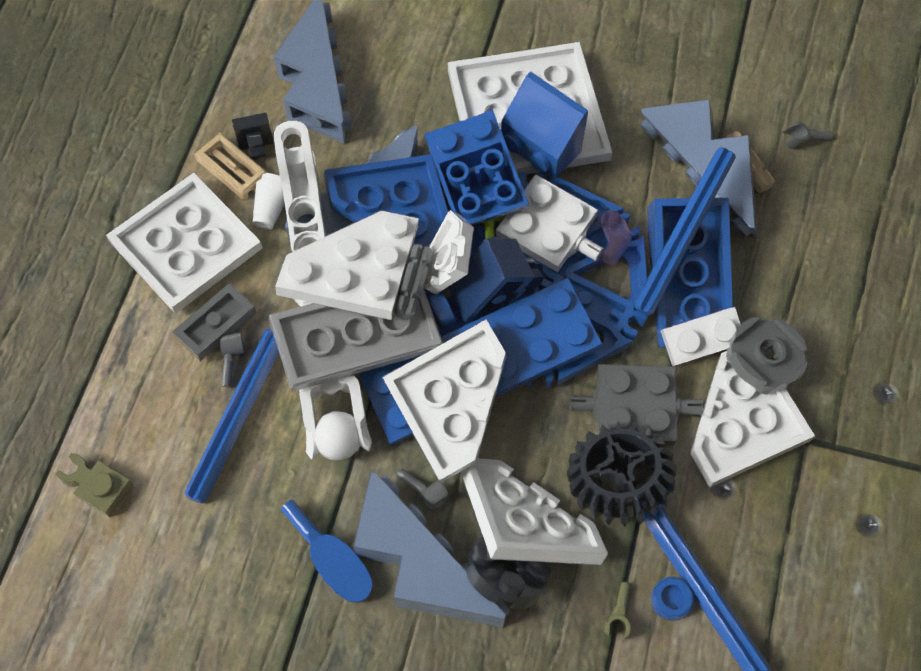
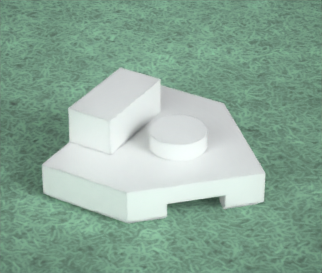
(450, 253)

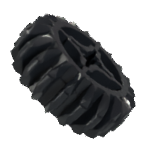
(607, 490)

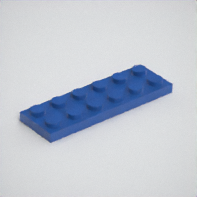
(536, 335)

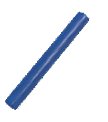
(684, 231)
(233, 419)
(706, 592)

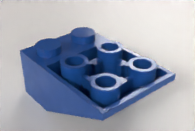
(476, 169)

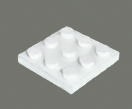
(184, 242)

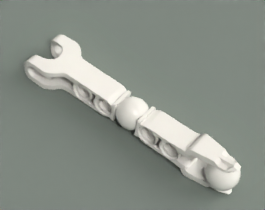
(336, 433)

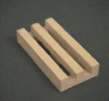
(249, 183)

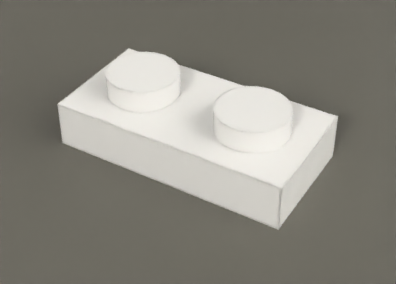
(700, 336)

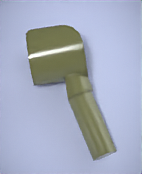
(620, 610)

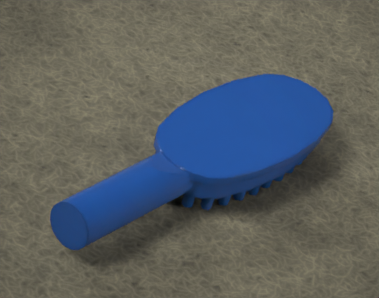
(332, 558)

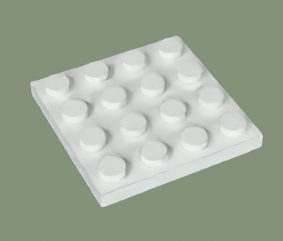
(494, 80)

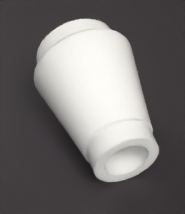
(268, 201)

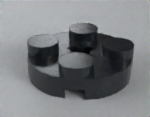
(520, 584)

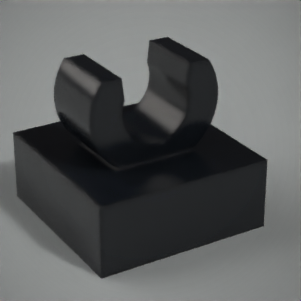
(253, 133)

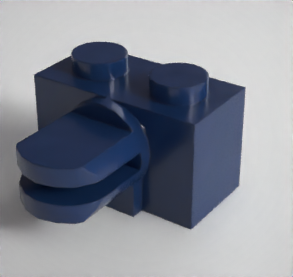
(494, 278)

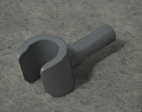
(801, 133)
(230, 346)
(432, 496)

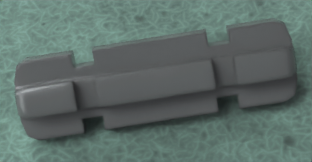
(413, 281)

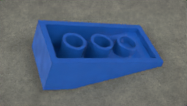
(704, 274)

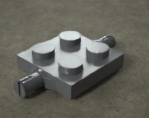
(638, 396)

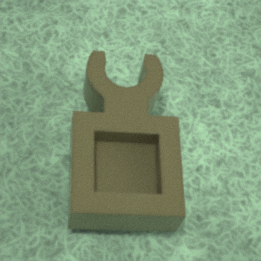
(97, 487)

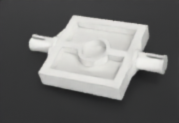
(551, 225)

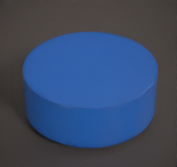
(440, 309)
(672, 598)

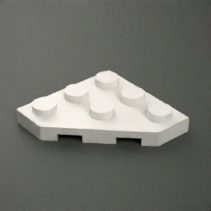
(353, 267)
(450, 397)
(744, 426)
(526, 520)

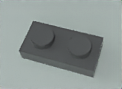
(215, 319)

